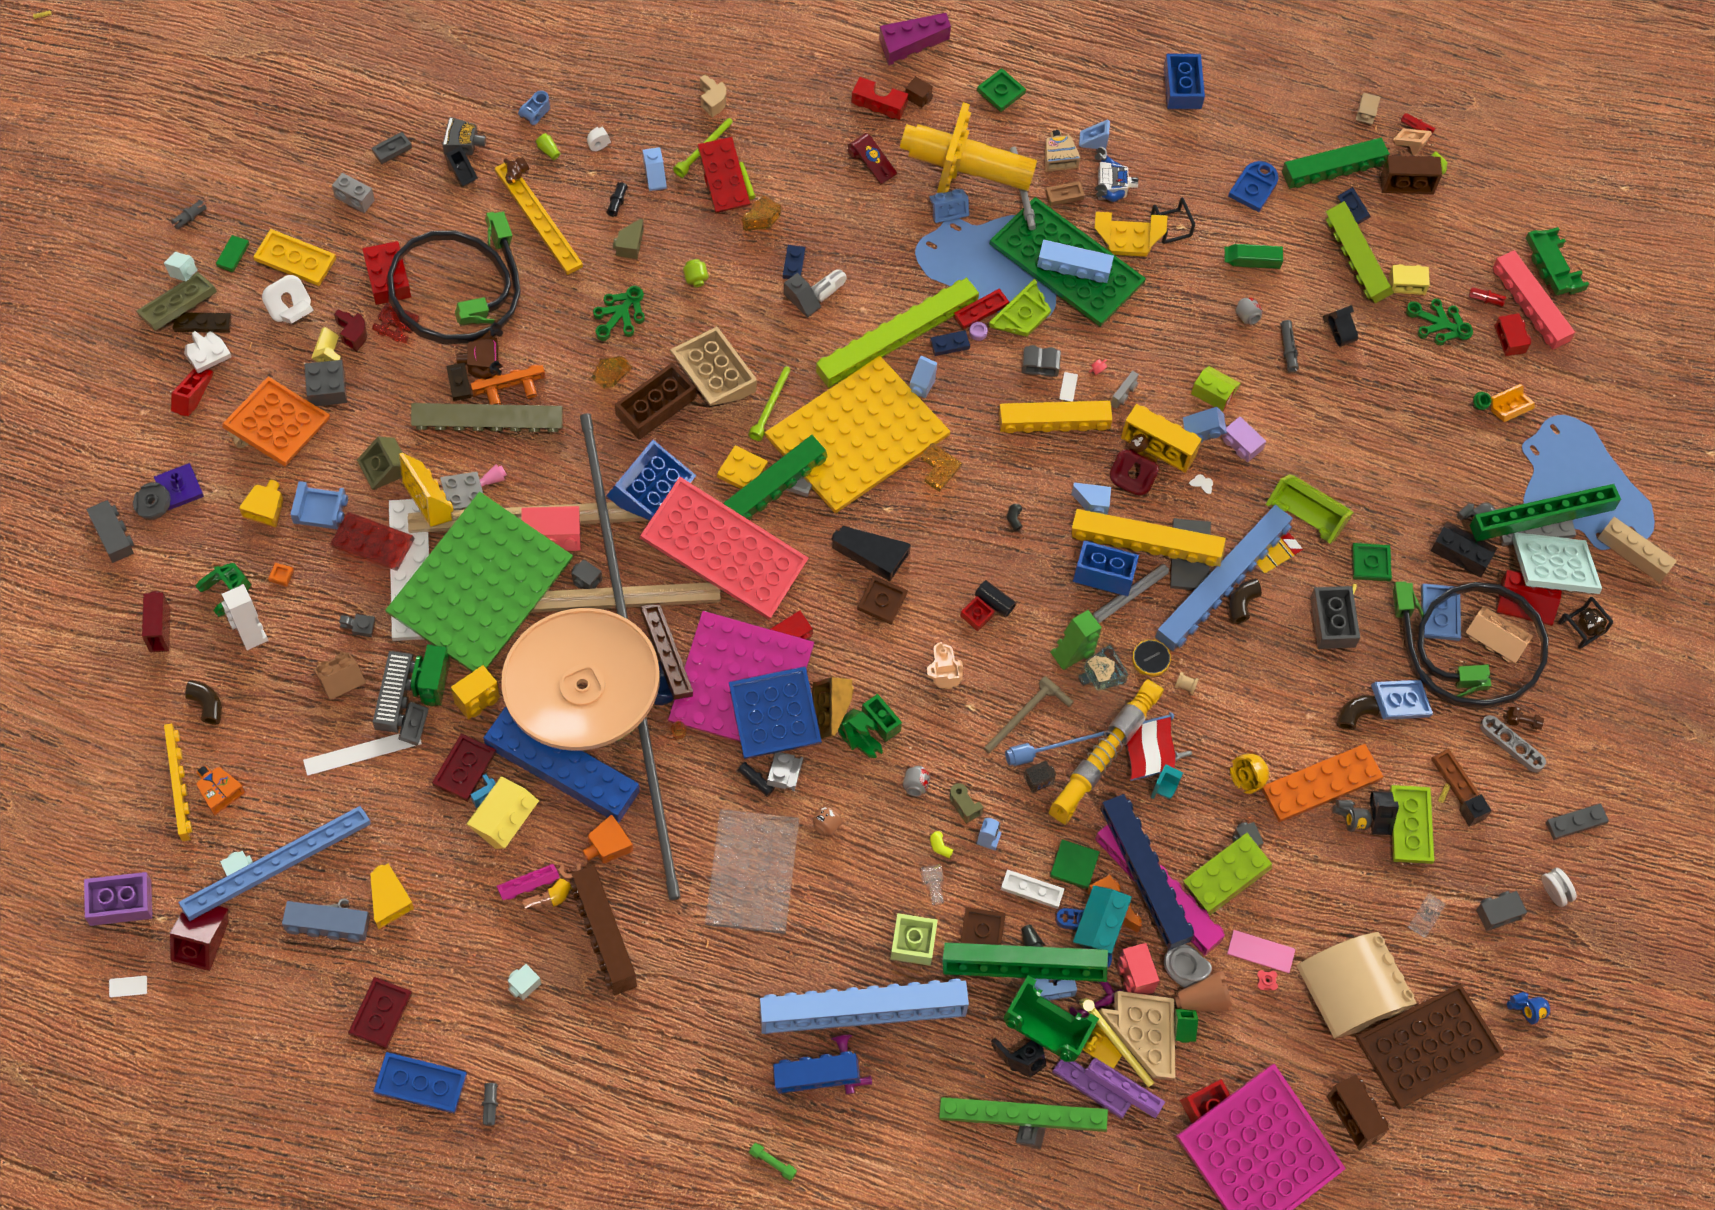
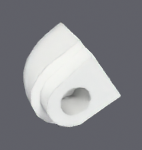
(598, 139)

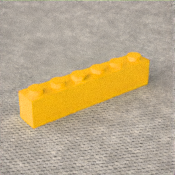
(1055, 416)

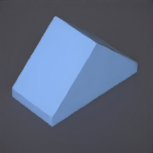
(1095, 136)

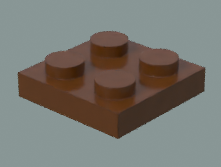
(882, 600)
(982, 927)

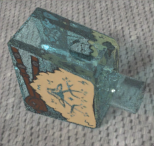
(1104, 670)

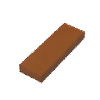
(1455, 776)

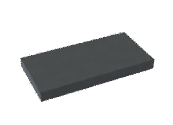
(1186, 574)

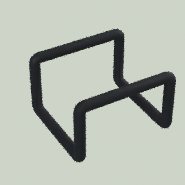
(1182, 201)
(1565, 617)

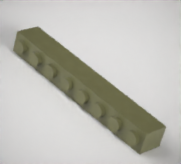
(486, 415)

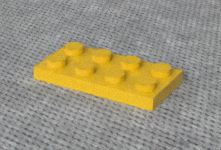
(294, 257)

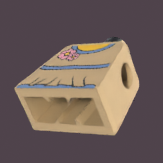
(1060, 152)

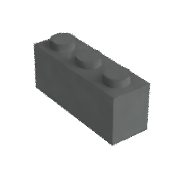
(111, 530)

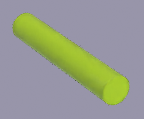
(751, 195)

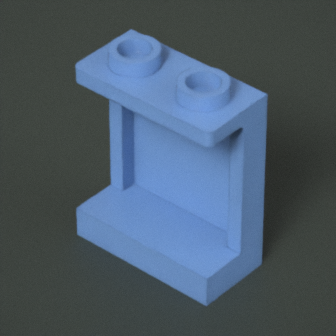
(318, 507)

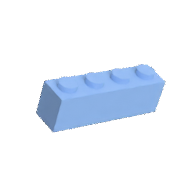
(1075, 261)

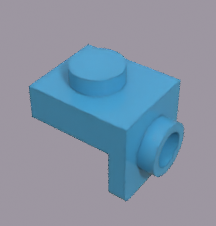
(478, 796)

